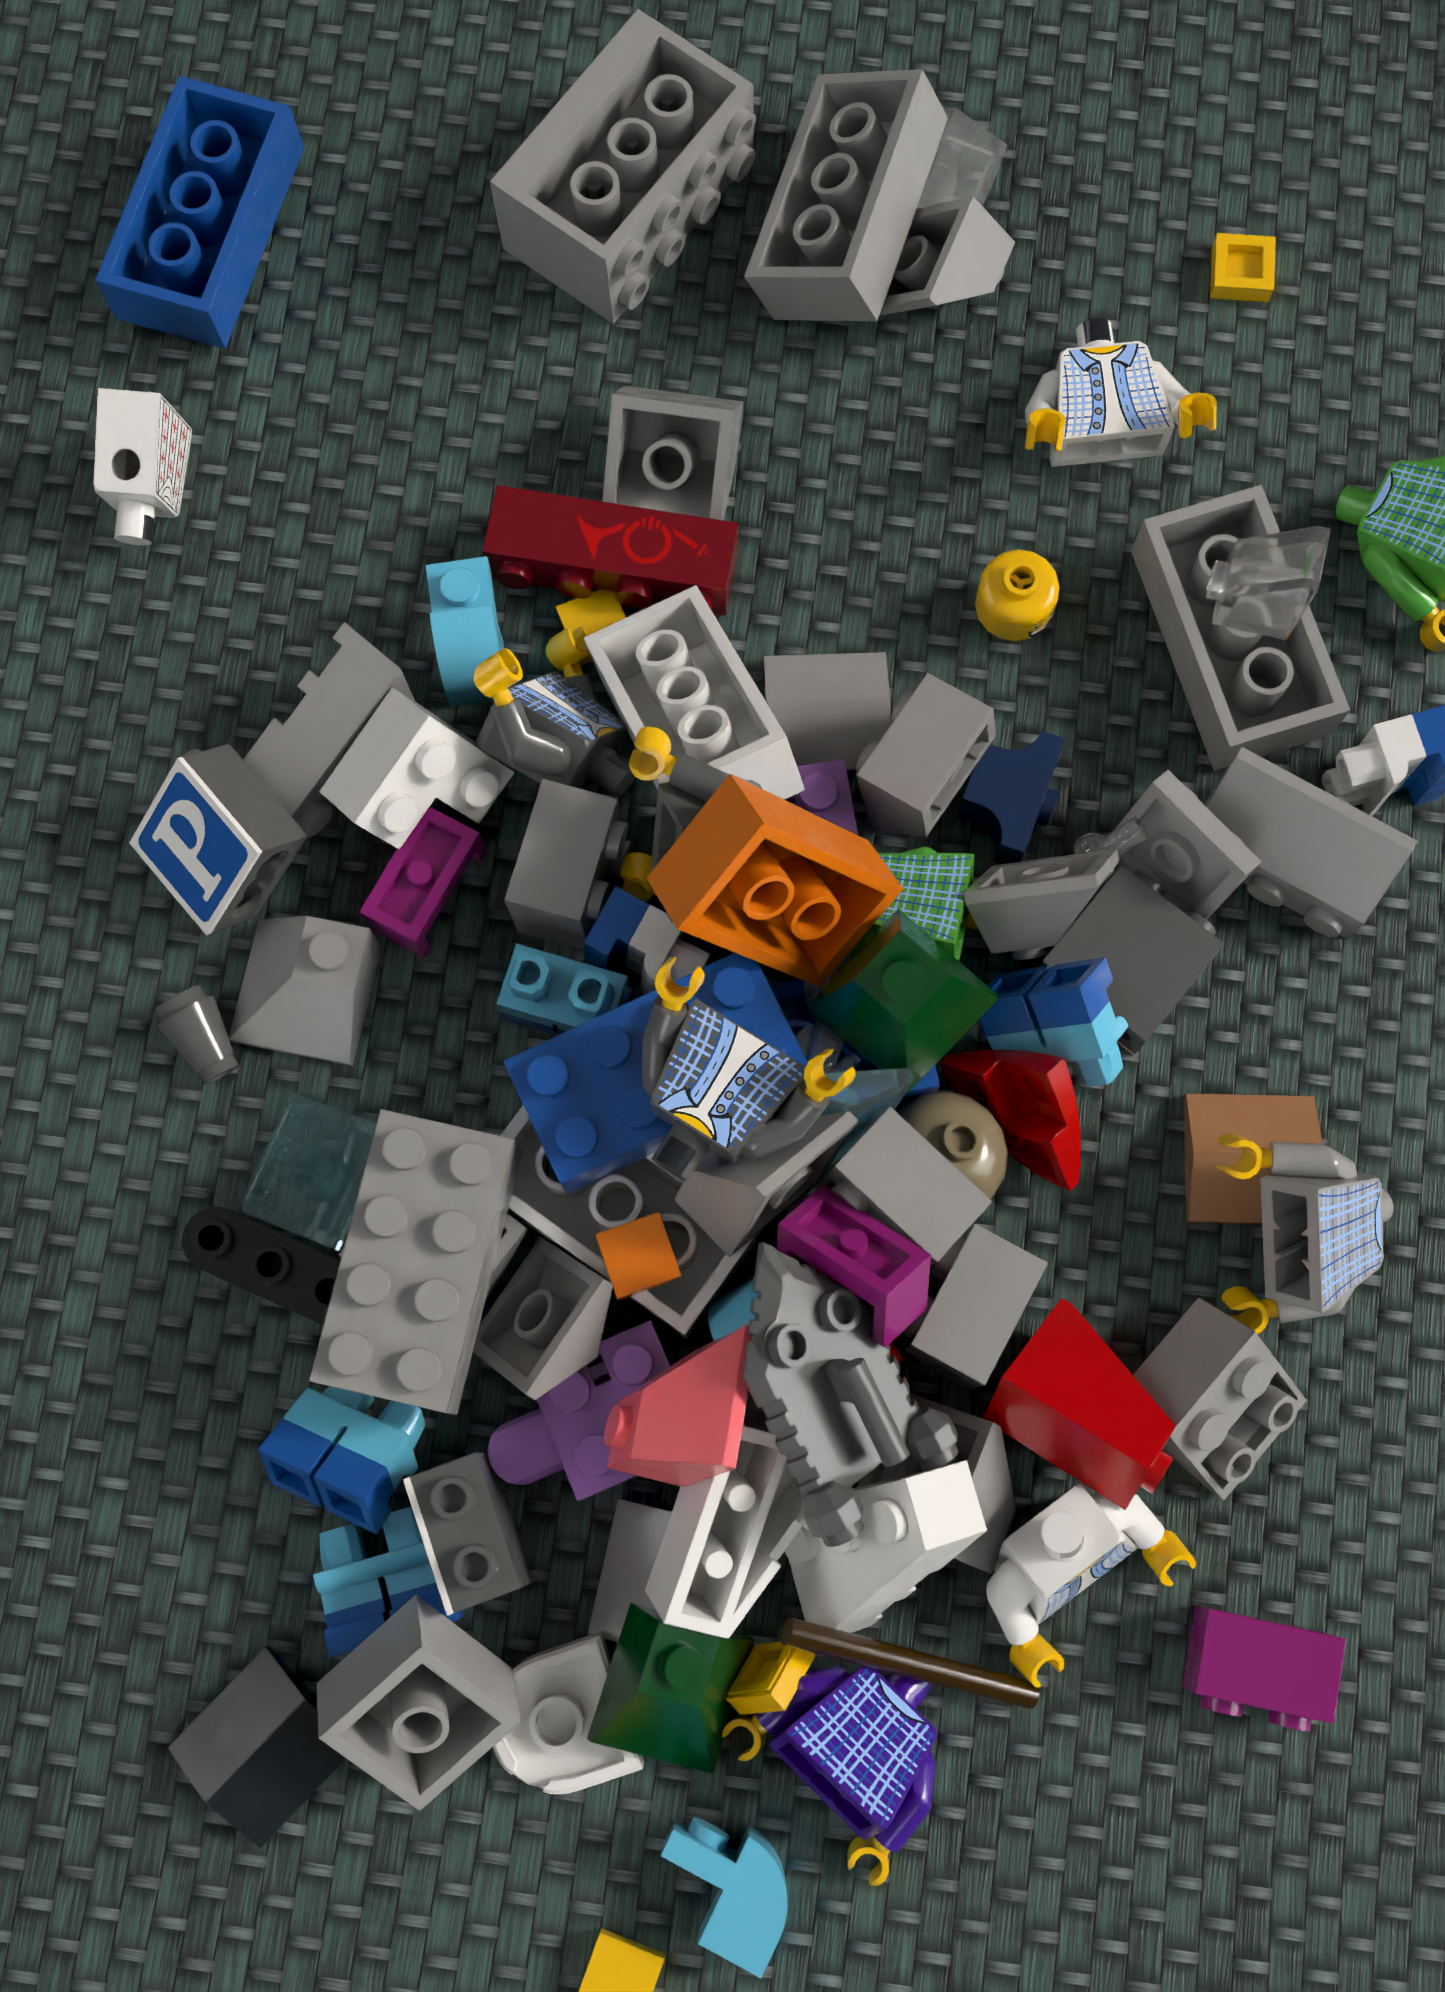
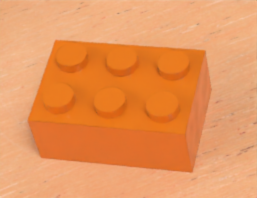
(773, 882)

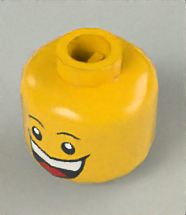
(1017, 595)

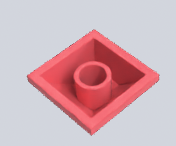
(685, 1418)

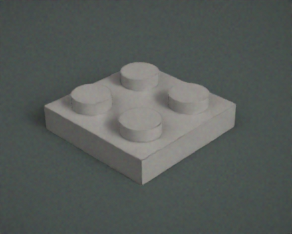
(1187, 848)

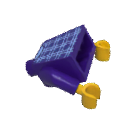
(858, 1751)

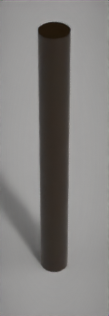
(908, 1663)

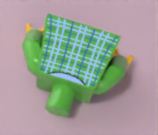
(1405, 539)
(931, 895)

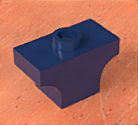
(1012, 794)

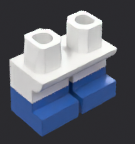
(1391, 759)
(639, 940)

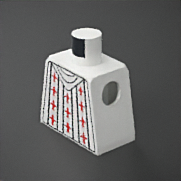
(139, 460)

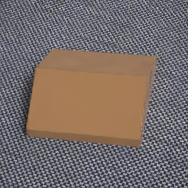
(1213, 1194)

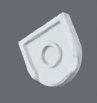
(556, 1708)

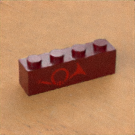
(608, 547)

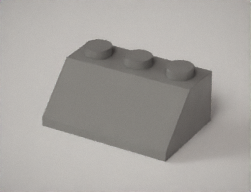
(1312, 846)

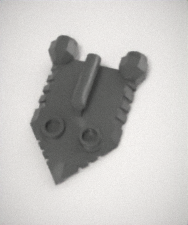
(832, 1392)

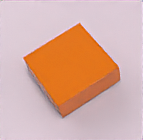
(638, 1256)

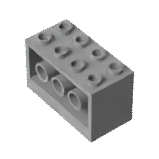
(626, 166)

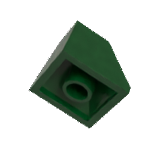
(902, 999)
(668, 1691)

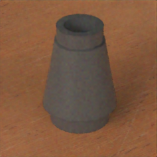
(198, 1033)

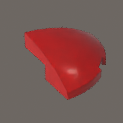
(1030, 1101)

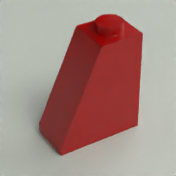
(1083, 1409)

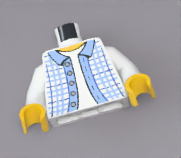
(1111, 402)
(1063, 1555)

